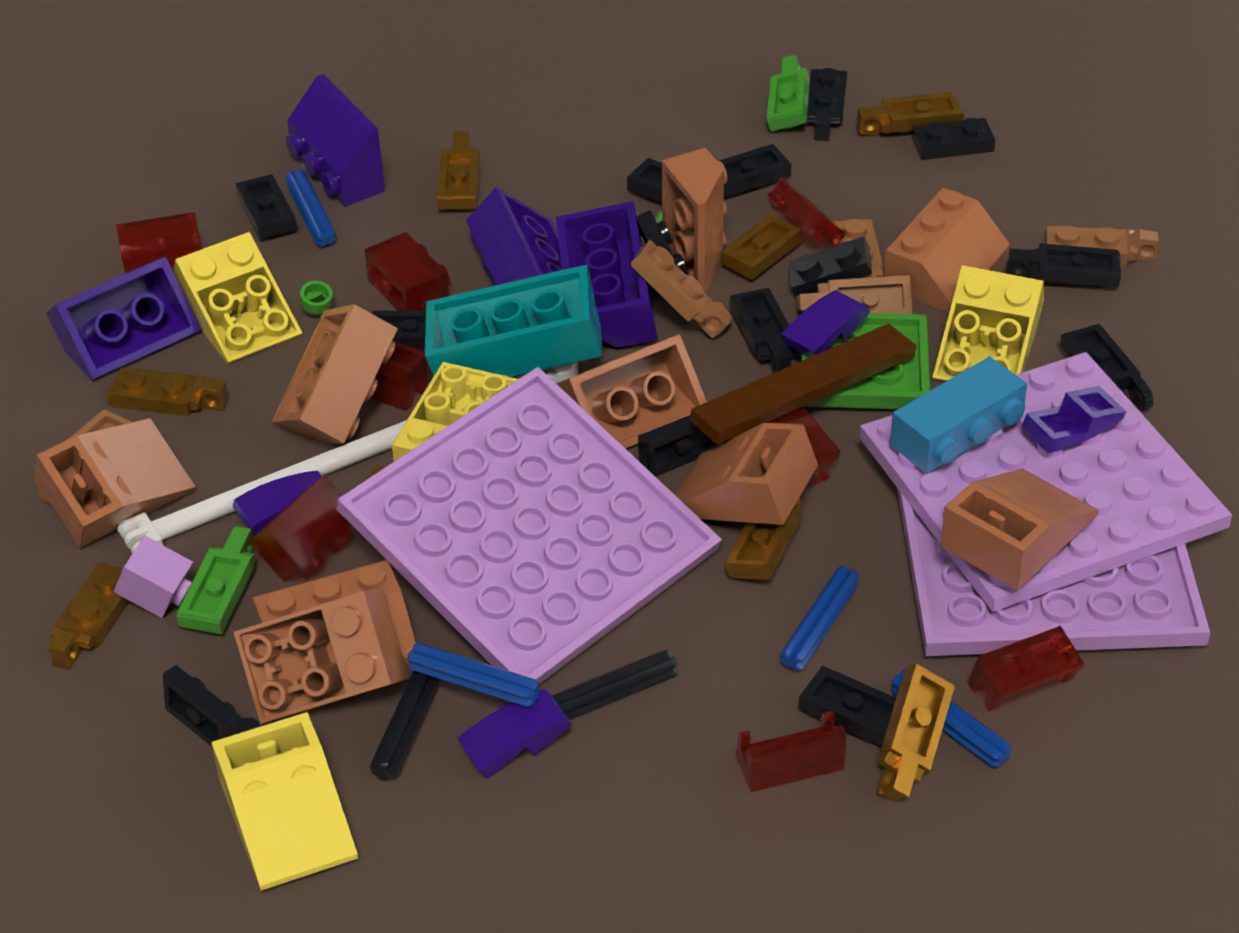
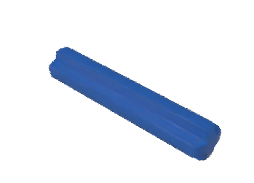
(310, 208)
(819, 618)
(474, 674)
(970, 732)

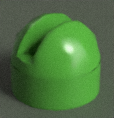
(312, 295)

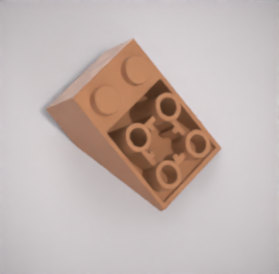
(751, 476)
(110, 478)
(1012, 524)
(321, 654)

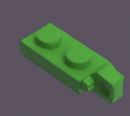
(788, 96)
(218, 584)

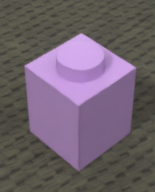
(154, 577)

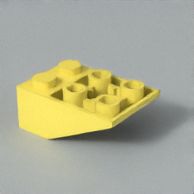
(236, 298)
(989, 317)
(446, 399)
(283, 800)

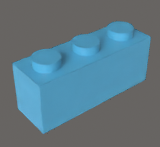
(958, 414)

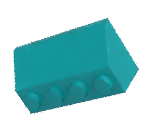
(516, 325)

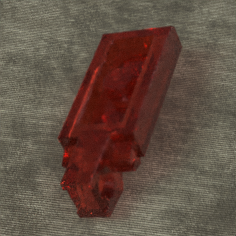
(805, 213)

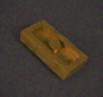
(761, 246)

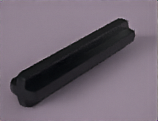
(617, 684)
(403, 725)

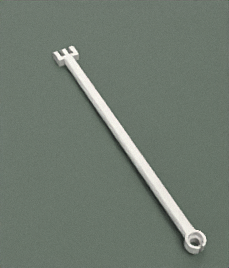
(328, 462)

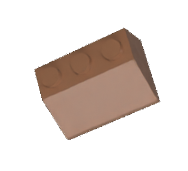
(695, 211)
(940, 240)
(336, 375)
(639, 390)
(329, 588)

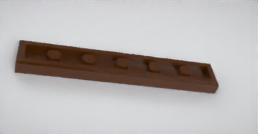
(802, 383)

